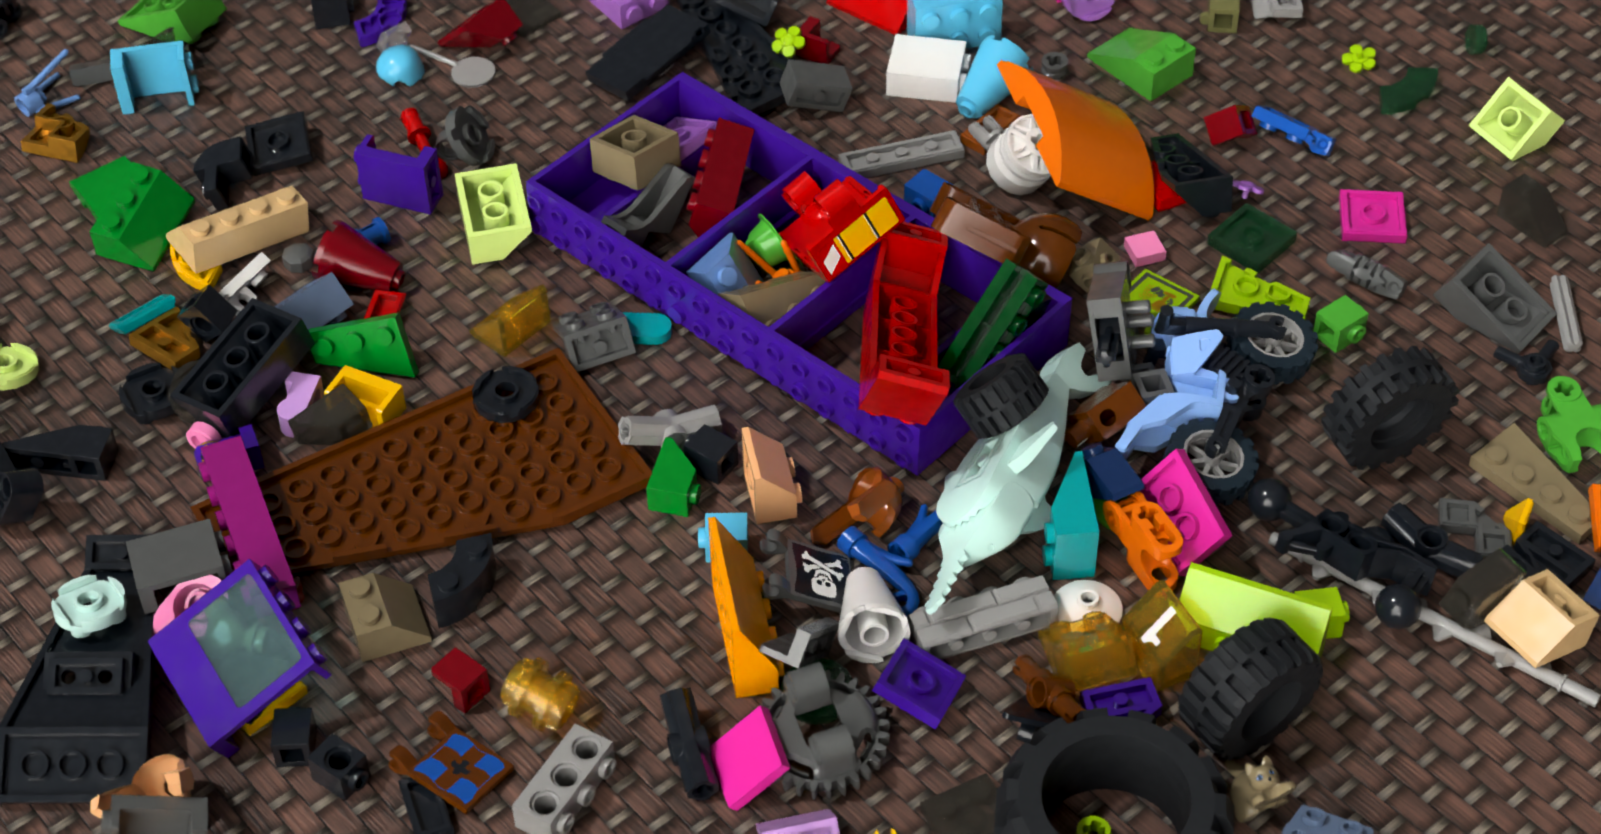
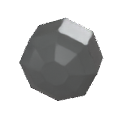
(298, 257)

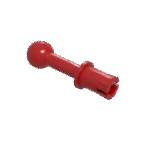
(419, 134)

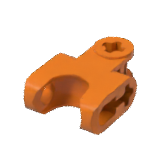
(1145, 534)

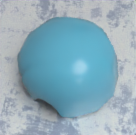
(400, 64)

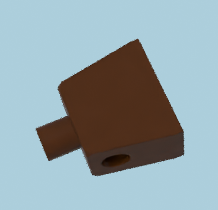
(1103, 414)

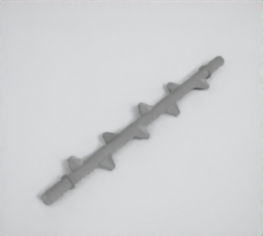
(1445, 628)

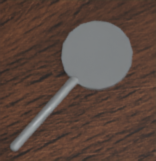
(467, 72)

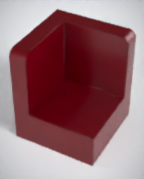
(816, 48)
(1230, 124)
(464, 677)

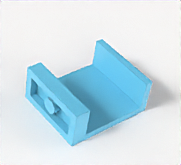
(152, 71)

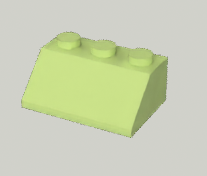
(492, 211)

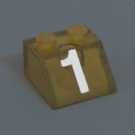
(1163, 637)

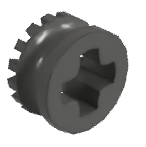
(1054, 65)

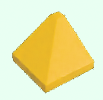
(1517, 518)

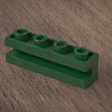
(994, 321)

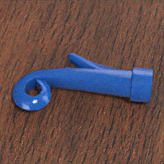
(920, 532)
(856, 545)

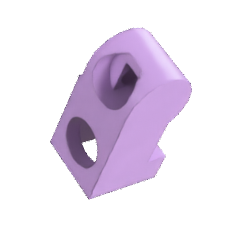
(301, 393)

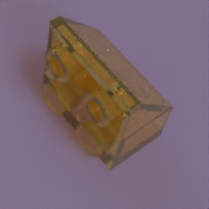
(1089, 650)

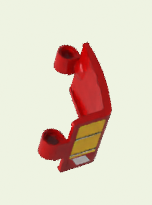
(837, 222)

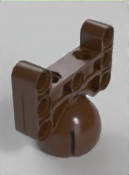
(1038, 242)

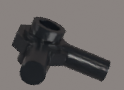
(1531, 368)

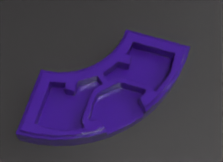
(385, 16)

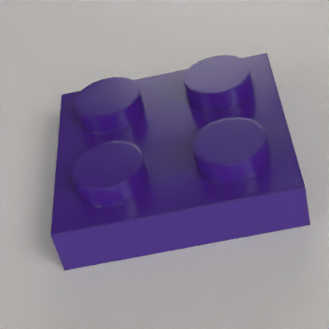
(919, 683)

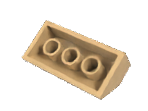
(241, 229)

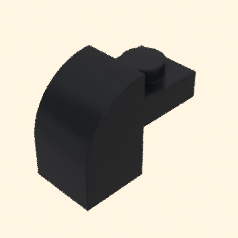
(223, 165)

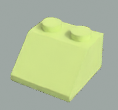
(1516, 121)

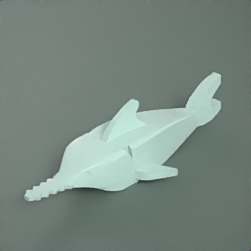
(1006, 477)

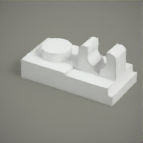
(252, 275)

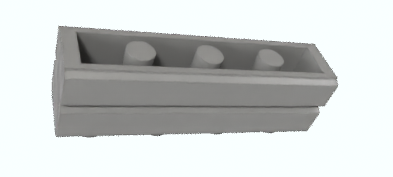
(984, 618)

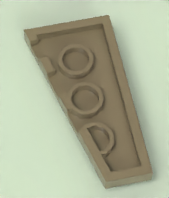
(1525, 472)

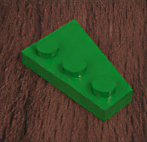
(367, 345)

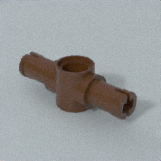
(1046, 690)

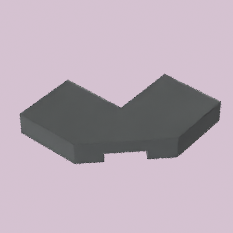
(1470, 519)

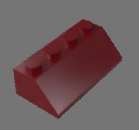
(721, 174)

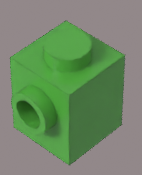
(1341, 323)

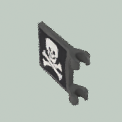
(812, 573)

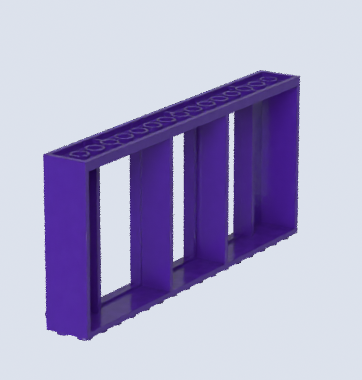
(571, 200)

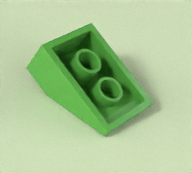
(185, 16)
(1146, 60)

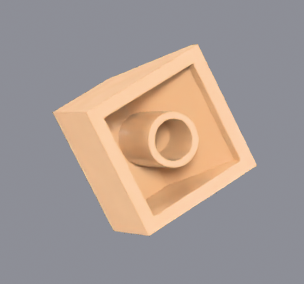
(769, 478)

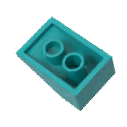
(1072, 527)

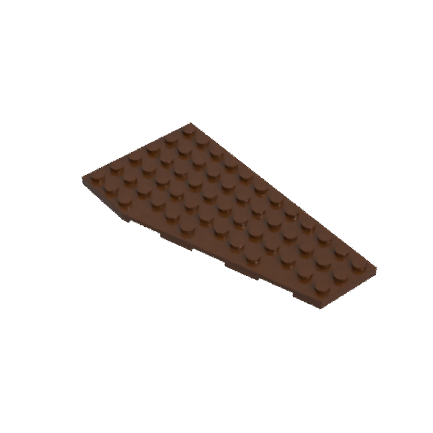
(450, 476)

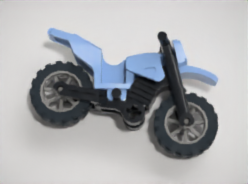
(1216, 384)

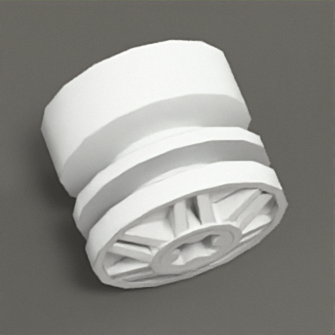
(1015, 159)

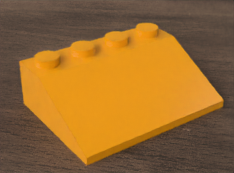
(742, 614)

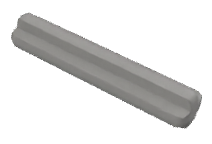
(1566, 313)

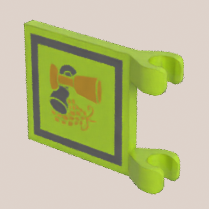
(1159, 293)

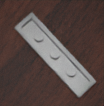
(904, 154)

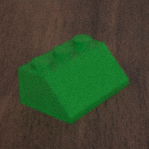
(139, 216)

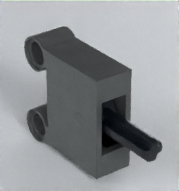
(1116, 321)

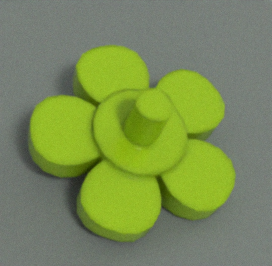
(787, 41)
(1359, 58)

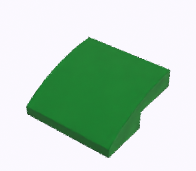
(98, 185)

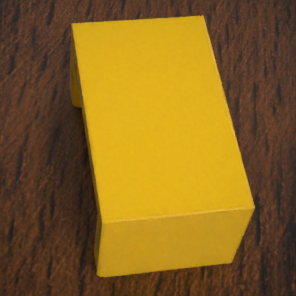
(380, 396)

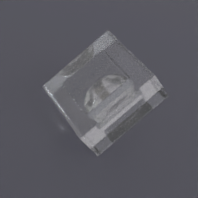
(394, 36)

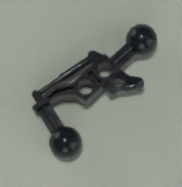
(1348, 550)

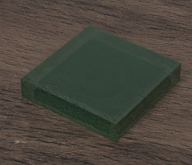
(1251, 238)

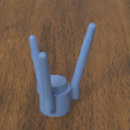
(32, 98)

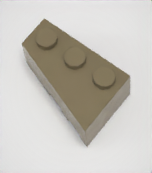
(775, 297)

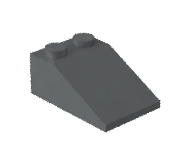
(1495, 300)

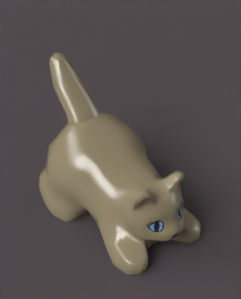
(1256, 788)

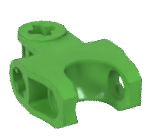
(1568, 423)

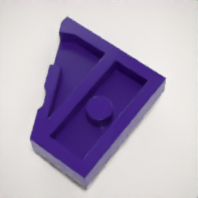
(1120, 697)

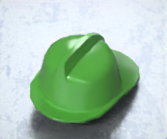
(766, 243)

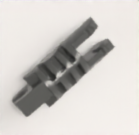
(1367, 273)

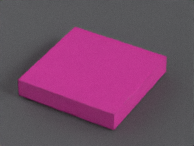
(1372, 216)
(749, 758)

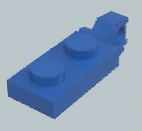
(1295, 129)

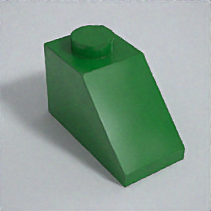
(673, 482)

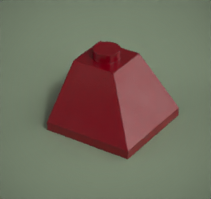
(485, 27)

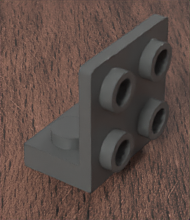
(595, 335)

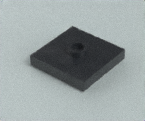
(279, 143)

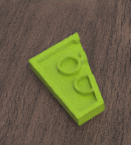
(1243, 288)

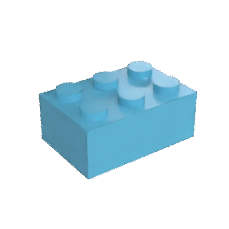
(955, 20)

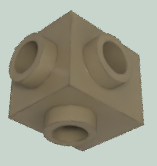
(1084, 259)

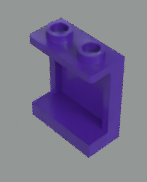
(399, 178)

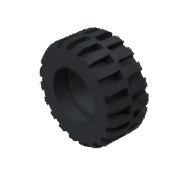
(1250, 688)

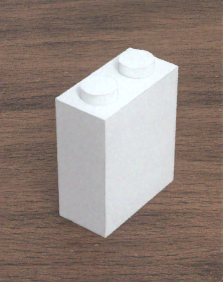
(927, 68)

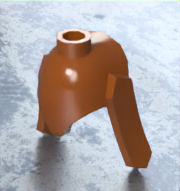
(871, 499)

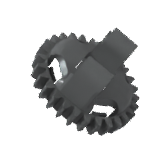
(833, 750)

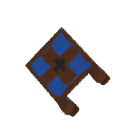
(455, 768)

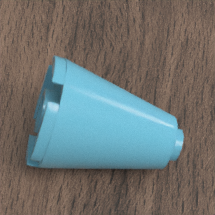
(984, 83)

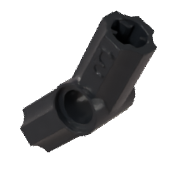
(1429, 541)
(689, 744)

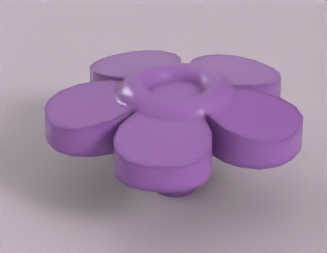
(1247, 187)

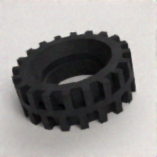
(1390, 407)

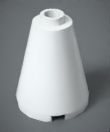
(870, 618)

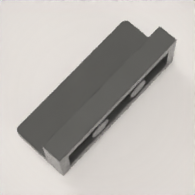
(804, 647)

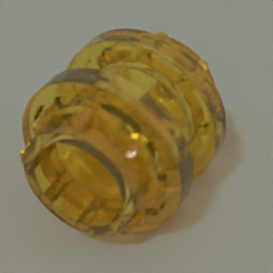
(540, 694)

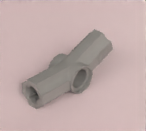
(666, 423)

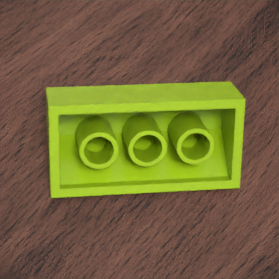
(1227, 602)

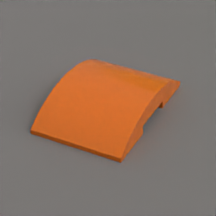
(1086, 142)

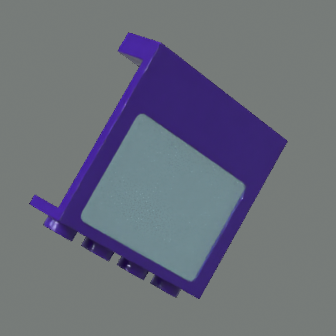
(236, 653)

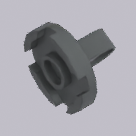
(467, 136)

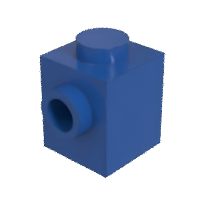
(922, 190)

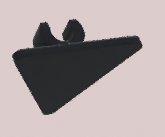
(1031, 718)

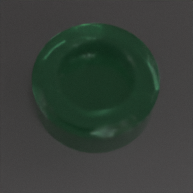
(1476, 39)

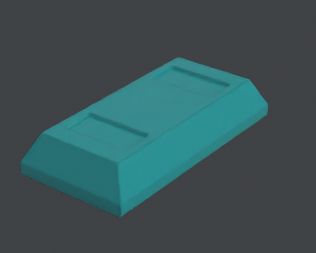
(143, 314)

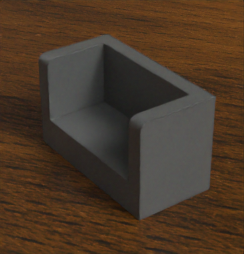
(815, 85)

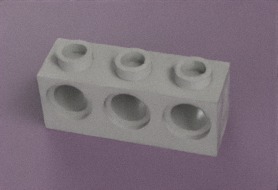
(562, 768)

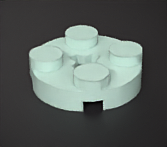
(106, 607)

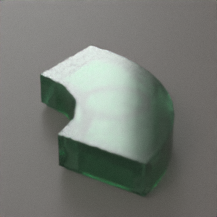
(1408, 92)

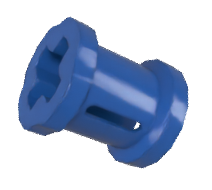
(376, 231)

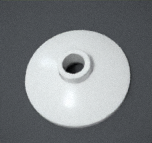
(1074, 595)

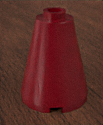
(357, 260)

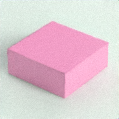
(1145, 248)

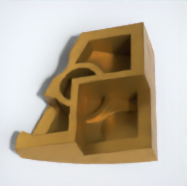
(56, 136)

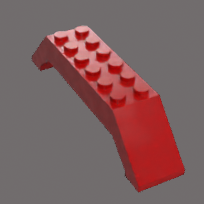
(900, 327)

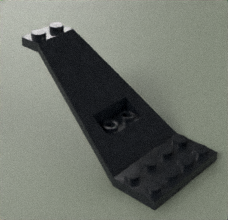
(85, 735)

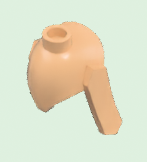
(157, 777)

